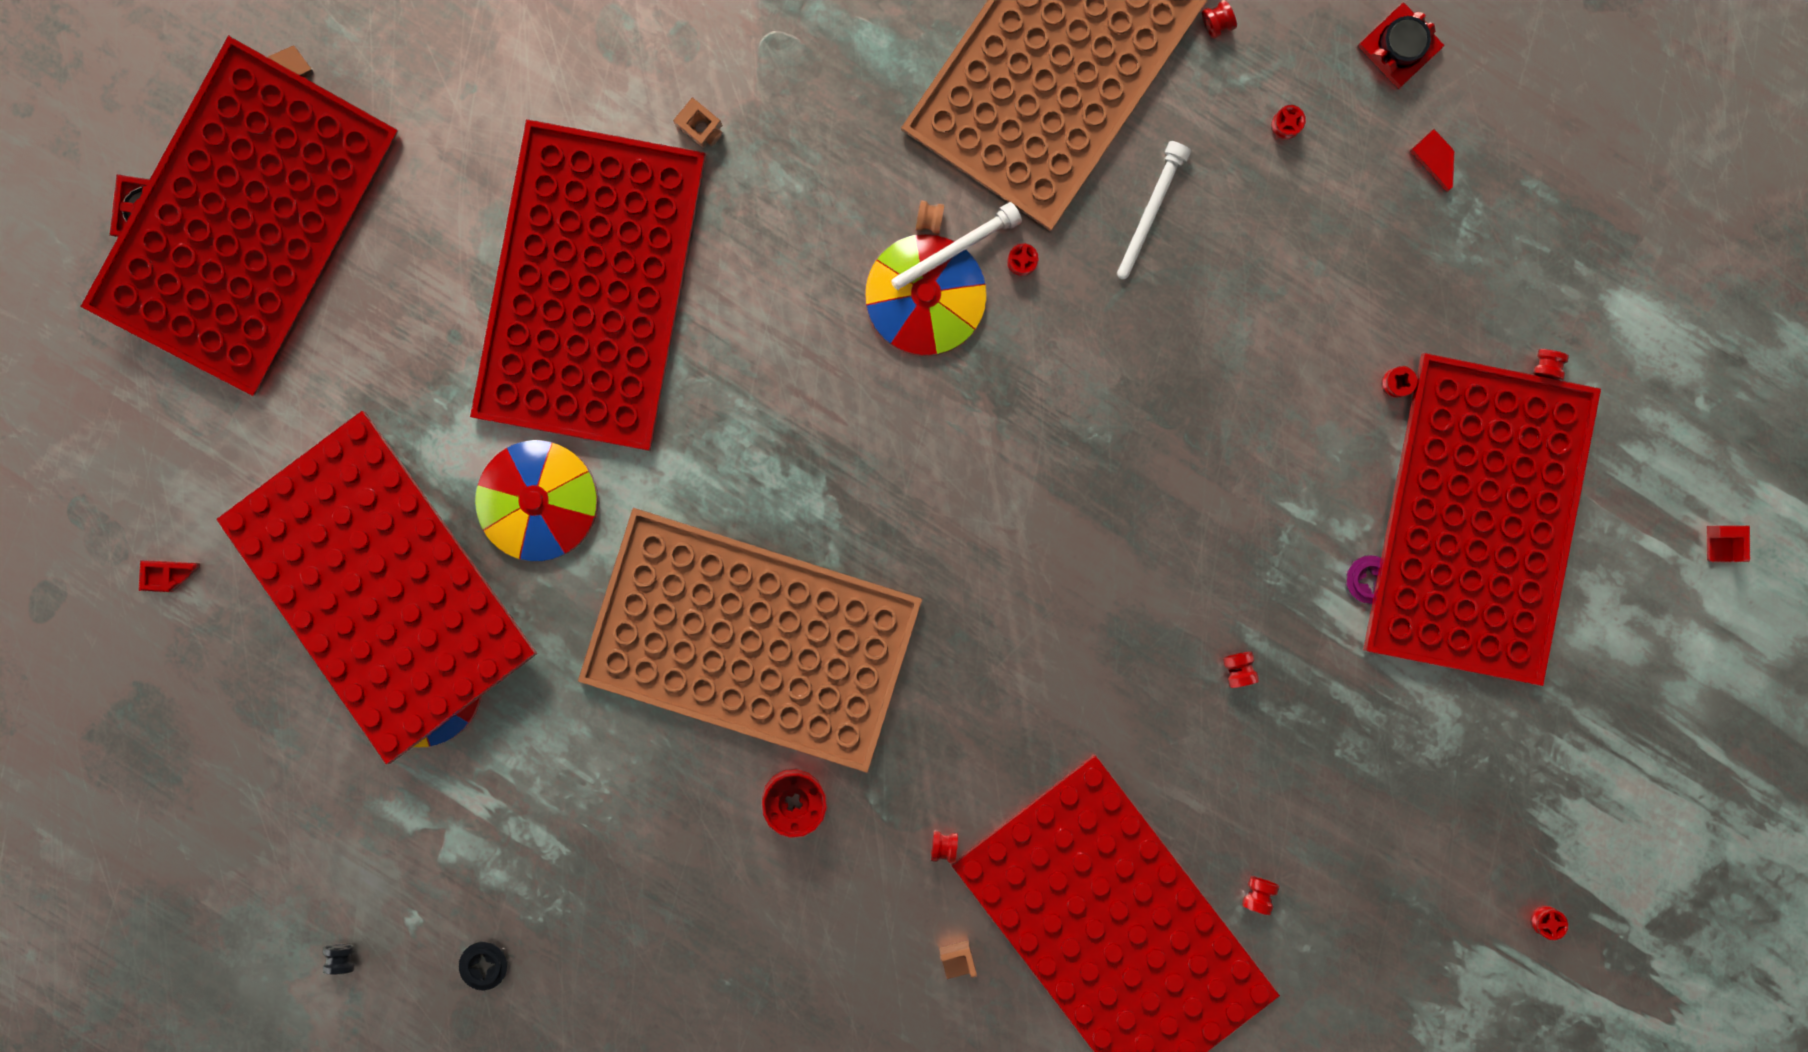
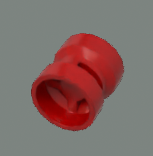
(1243, 676)
(1259, 898)

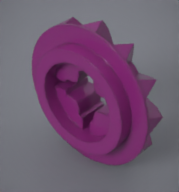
(1358, 571)

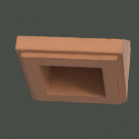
(292, 60)

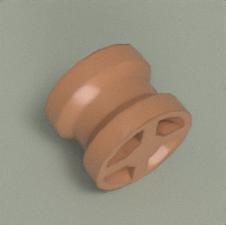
(929, 217)

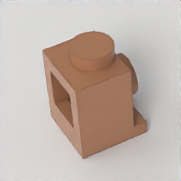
(691, 116)

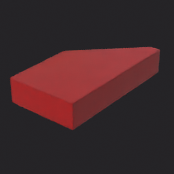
(1436, 158)
(164, 575)

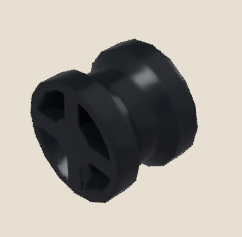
(338, 959)

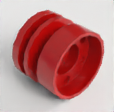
(800, 819)

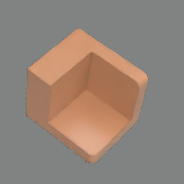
(958, 960)

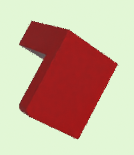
(1728, 543)

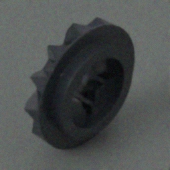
(474, 976)

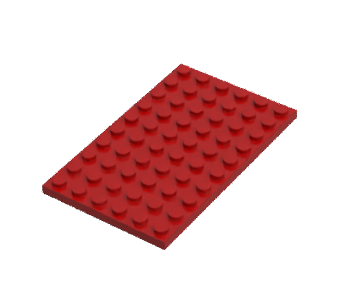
(239, 217)
(588, 285)
(1482, 519)
(376, 587)
(1113, 922)

